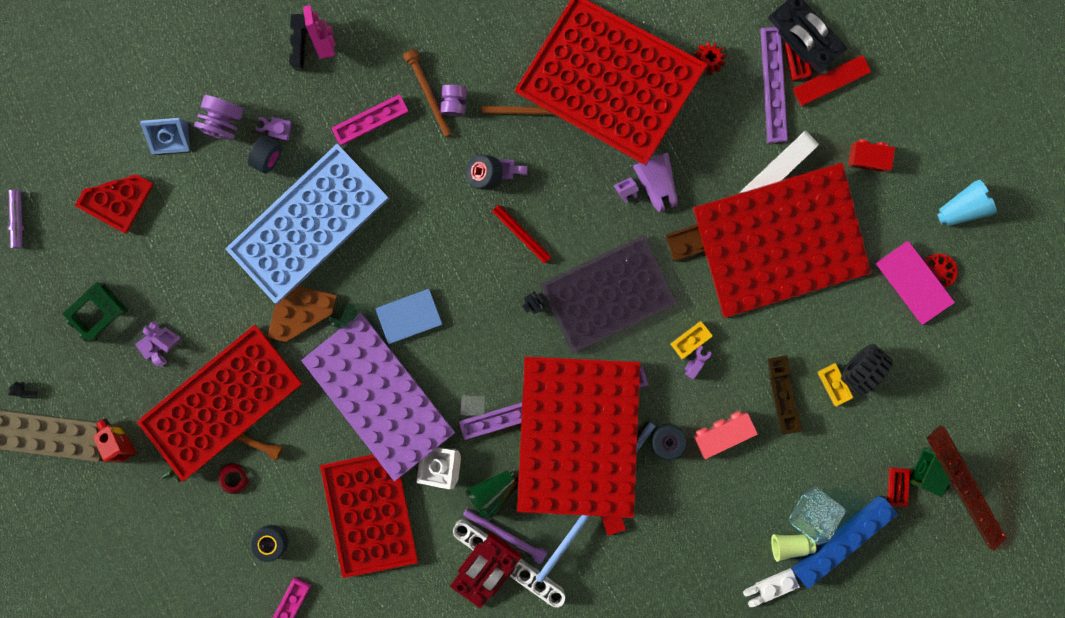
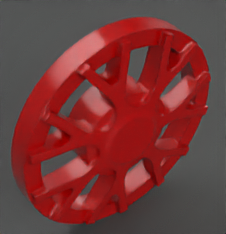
(940, 270)

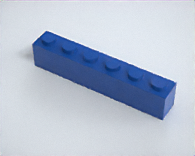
(844, 541)

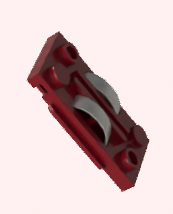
(485, 570)

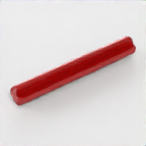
(523, 235)

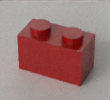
(871, 156)

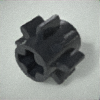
(534, 302)

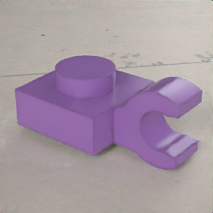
(509, 169)
(151, 350)
(694, 367)

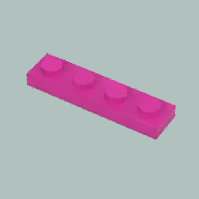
(370, 120)

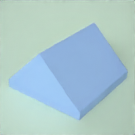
(166, 135)

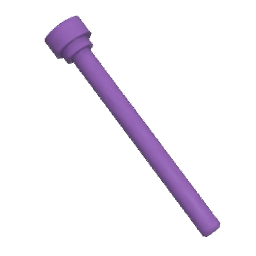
(537, 553)

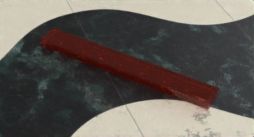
(966, 487)

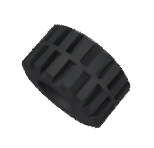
(866, 369)

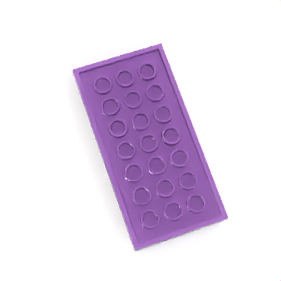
(378, 396)

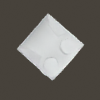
(440, 468)

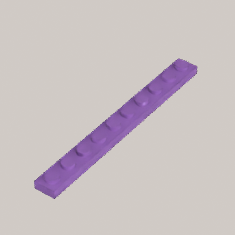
(505, 417)

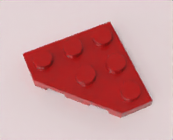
(116, 201)

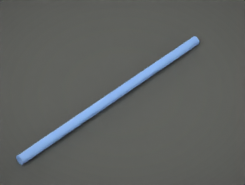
(582, 520)

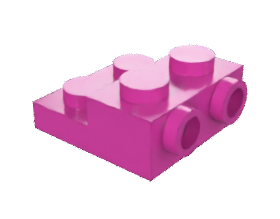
(320, 33)

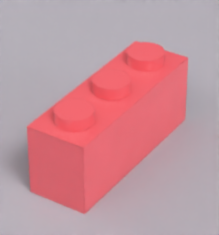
(724, 434)

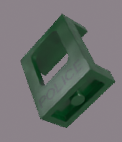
(105, 301)

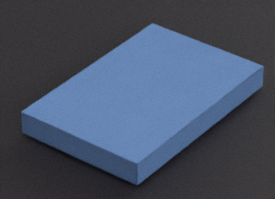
(408, 316)

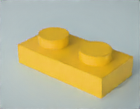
(691, 340)
(834, 385)

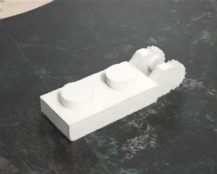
(772, 587)

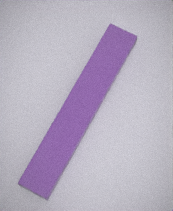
(774, 85)

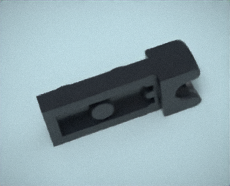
(297, 40)

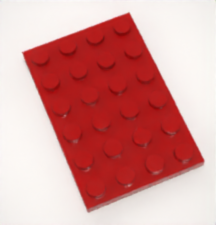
(367, 516)

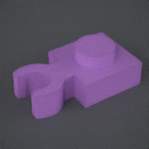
(277, 128)
(161, 337)

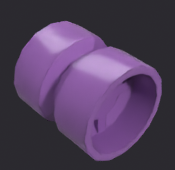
(453, 100)

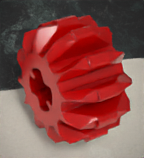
(714, 53)

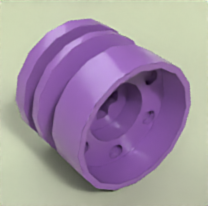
(218, 117)

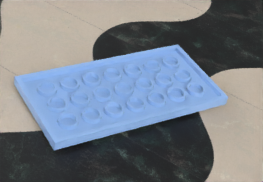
(307, 224)

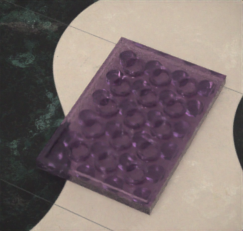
(608, 294)

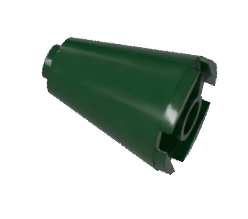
(492, 493)

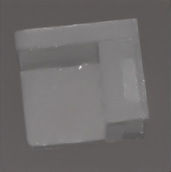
(473, 404)

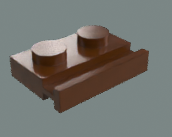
(685, 242)

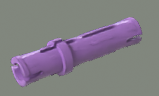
(15, 196)

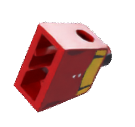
(113, 443)

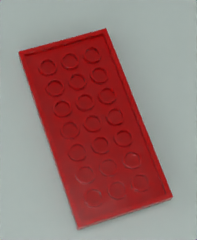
(219, 403)

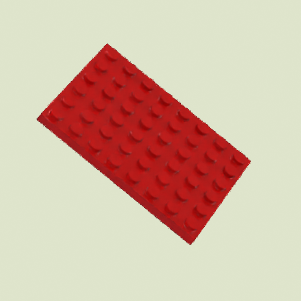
(611, 79)
(782, 239)
(578, 437)

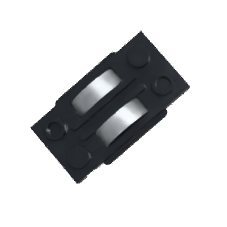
(807, 34)

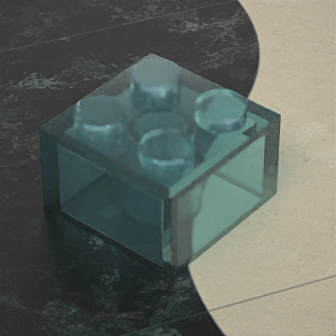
(817, 515)

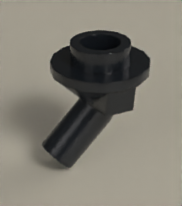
(17, 389)

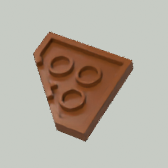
(300, 312)

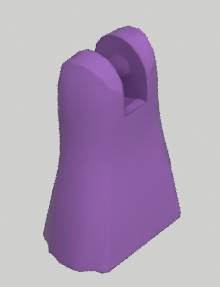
(658, 181)

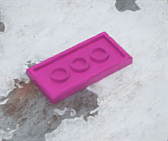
(914, 282)

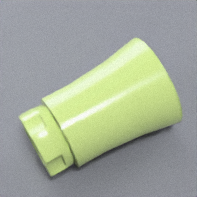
(791, 546)

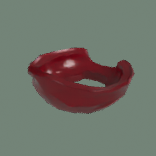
(233, 468)

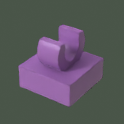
(626, 188)

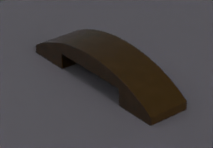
(783, 395)

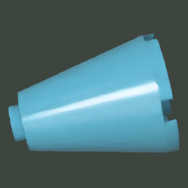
(968, 205)

